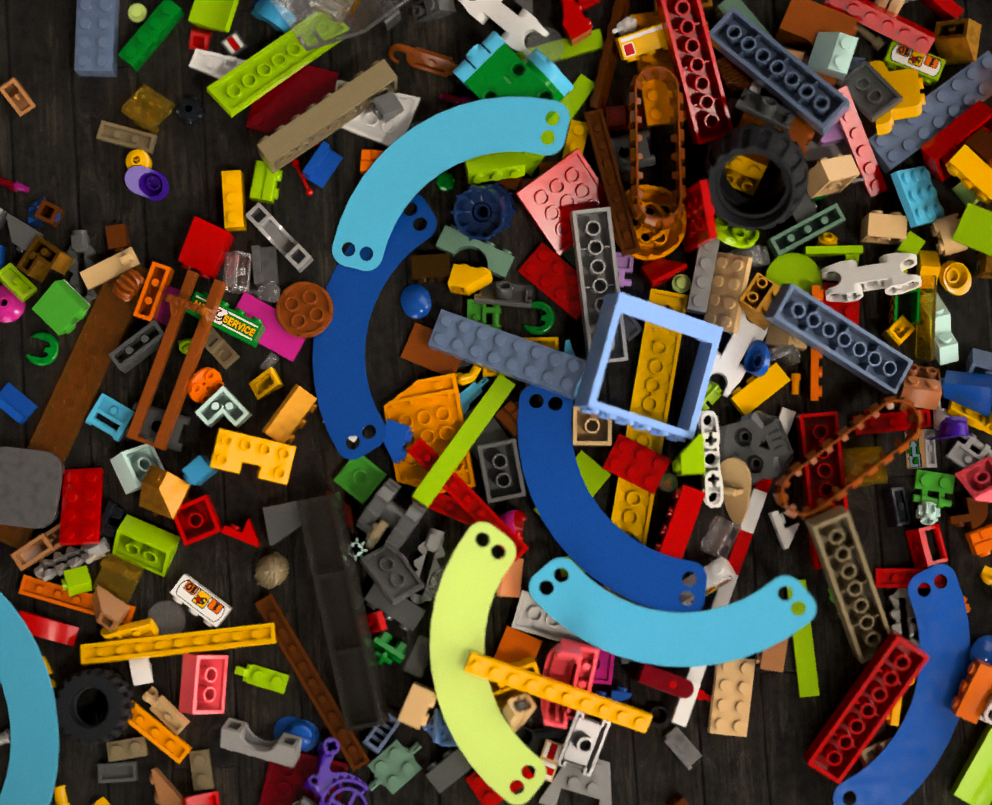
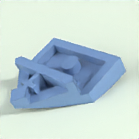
(439, 730)

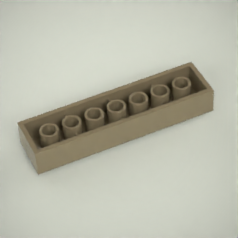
(326, 116)
(849, 581)

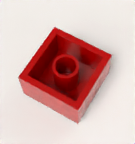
(197, 520)

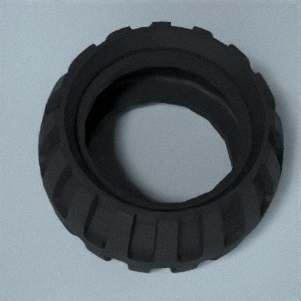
(745, 211)

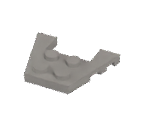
(572, 779)

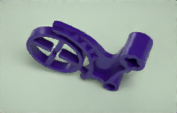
(325, 779)

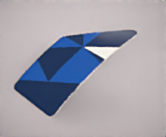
(32, 220)

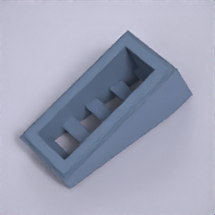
(371, 746)

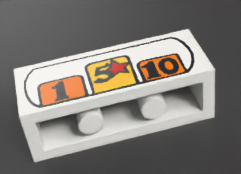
(718, 574)
(200, 601)

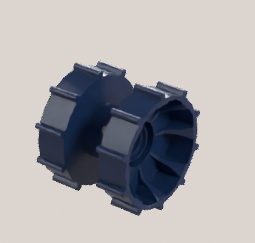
(468, 211)

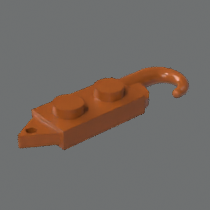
(424, 59)

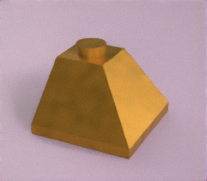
(163, 492)

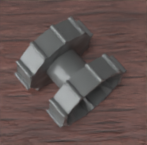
(399, 520)

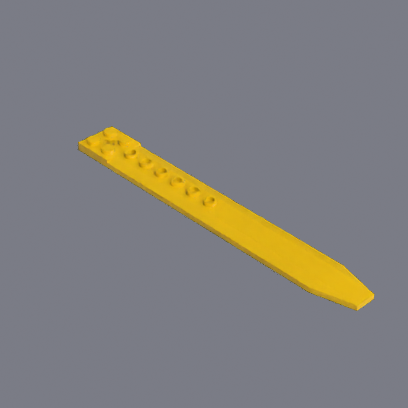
(651, 400)

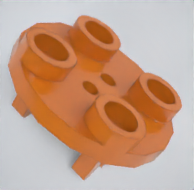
(204, 384)

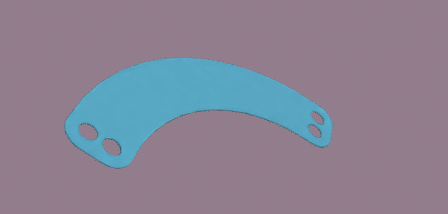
(429, 150)
(665, 636)
(31, 714)

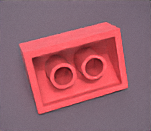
(203, 683)

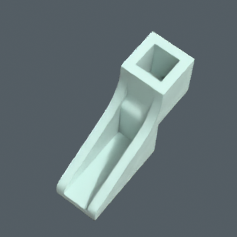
(945, 343)

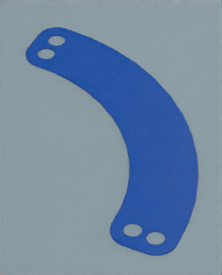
(340, 349)
(582, 526)
(929, 719)

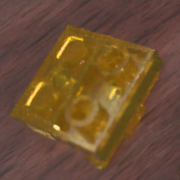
(147, 108)
(856, 457)
(118, 577)

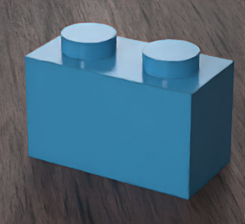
(198, 471)

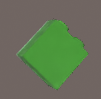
(61, 307)

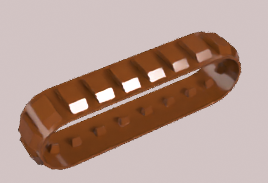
(673, 83)
(884, 458)

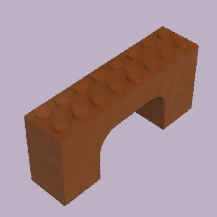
(800, 30)

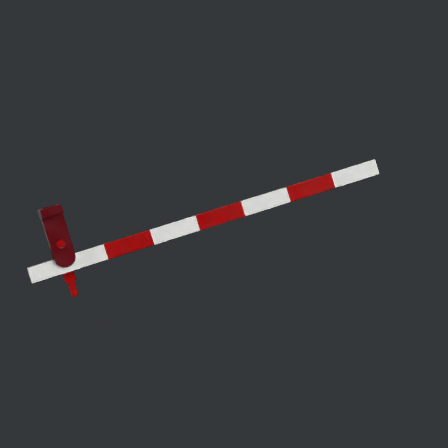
(688, 689)

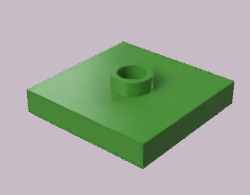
(360, 478)

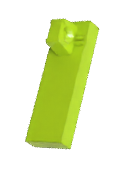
(850, 252)

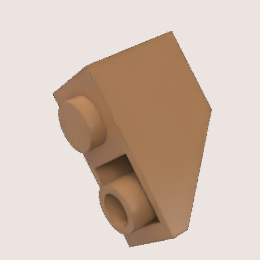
(108, 609)

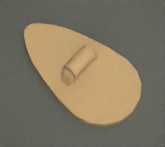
(736, 488)

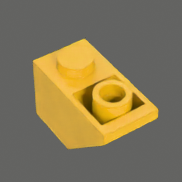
(467, 279)

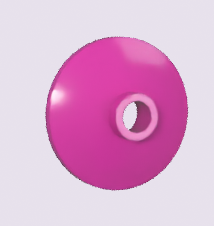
(14, 306)

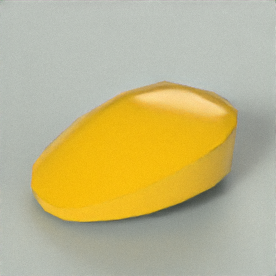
(955, 278)

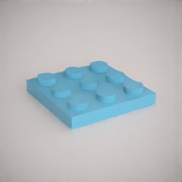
(917, 196)

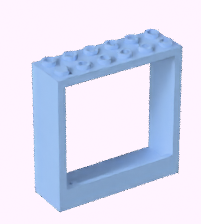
(705, 332)

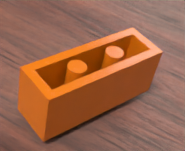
(153, 292)
(973, 691)

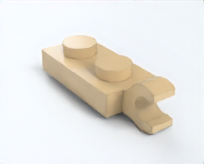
(165, 711)

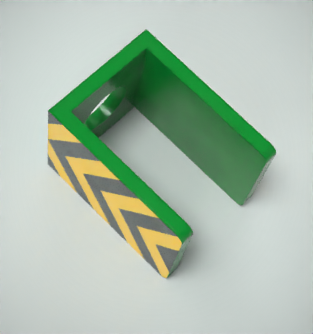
(915, 306)

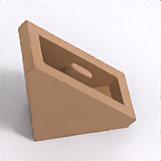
(17, 96)

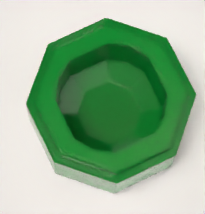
(445, 182)

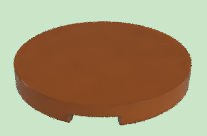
(304, 309)

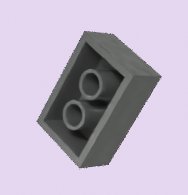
(500, 470)

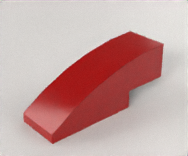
(50, 628)

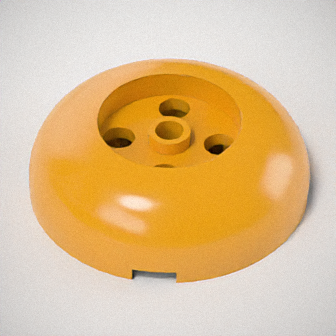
(660, 242)

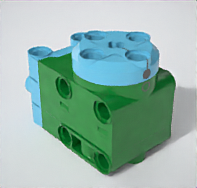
(501, 73)

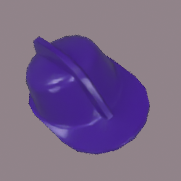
(147, 182)
(952, 427)

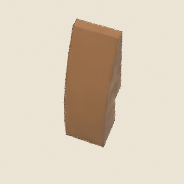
(37, 548)

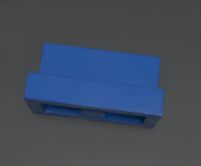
(322, 165)
(16, 404)

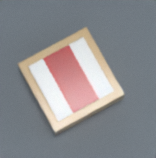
(551, 750)
(551, 768)

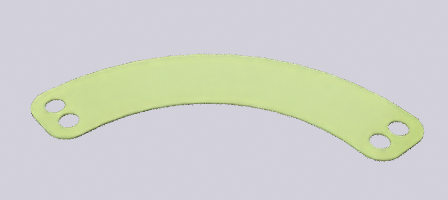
(464, 698)

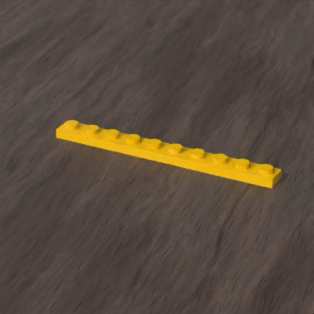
(178, 644)
(557, 692)

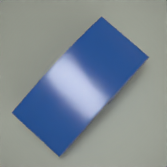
(617, 694)

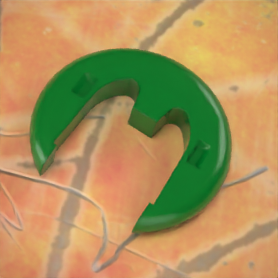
(549, 319)
(52, 351)

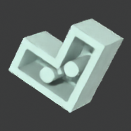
(222, 404)

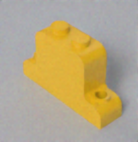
(908, 86)

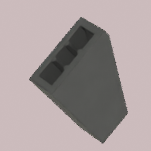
(281, 521)

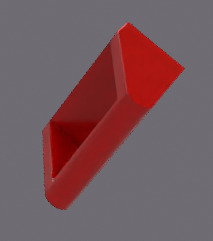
(920, 549)

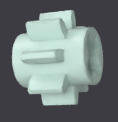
(928, 513)
(360, 545)

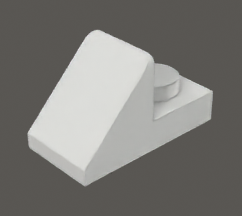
(784, 534)

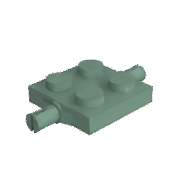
(394, 766)

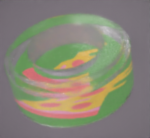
(668, 482)

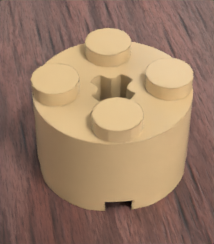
(945, 229)

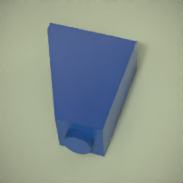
(969, 390)

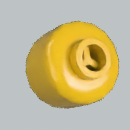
(136, 155)

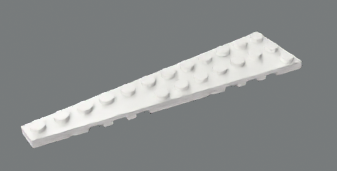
(364, 125)

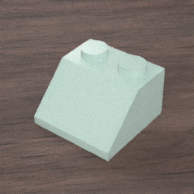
(832, 54)
(133, 465)

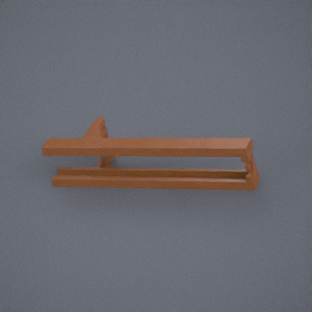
(177, 308)

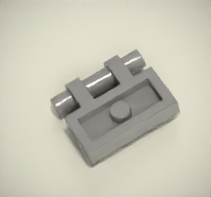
(963, 456)

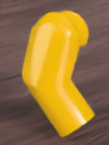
(470, 377)

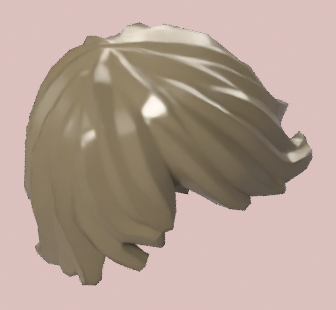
(271, 570)

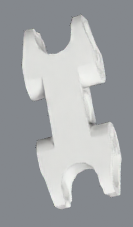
(515, 26)
(885, 275)
(728, 362)
(711, 446)

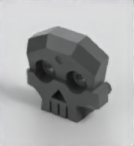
(760, 428)

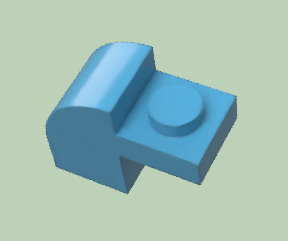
(267, 12)

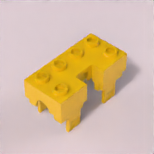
(271, 457)

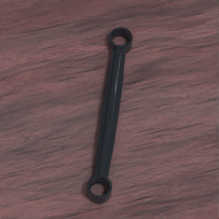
(556, 732)

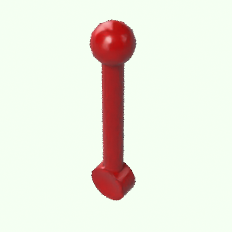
(296, 164)

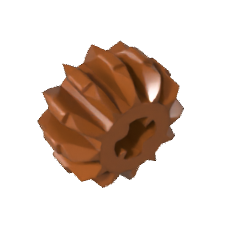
(128, 285)

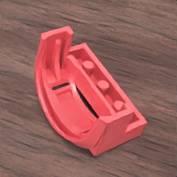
(559, 666)

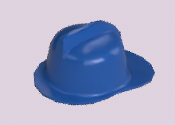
(299, 728)

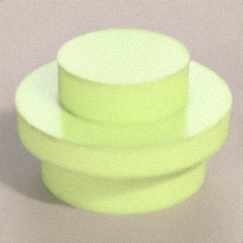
(137, 12)
(681, 283)

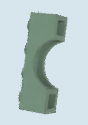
(454, 241)

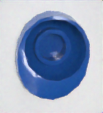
(415, 301)
(757, 358)
(982, 649)

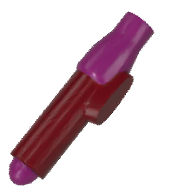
(458, 100)
(14, 186)

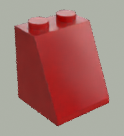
(205, 248)

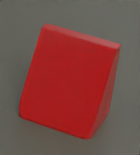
(200, 39)

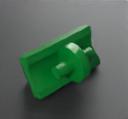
(389, 653)

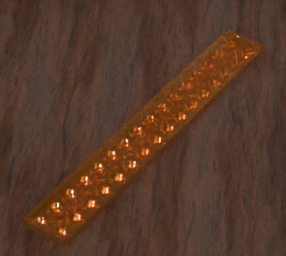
(79, 383)

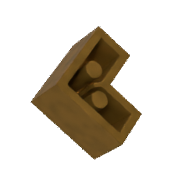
(43, 257)

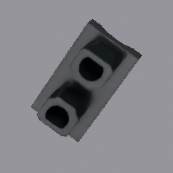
(108, 517)

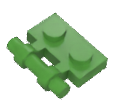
(478, 311)
(934, 482)

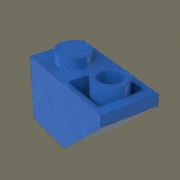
(396, 440)

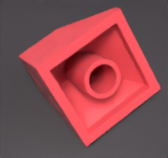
(978, 479)

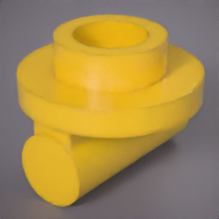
(827, 239)
(986, 575)

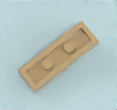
(109, 268)

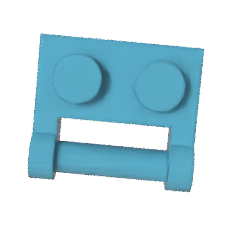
(113, 411)

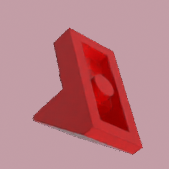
(248, 535)
(376, 621)

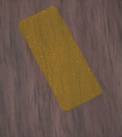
(926, 326)

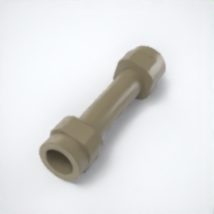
(876, 42)

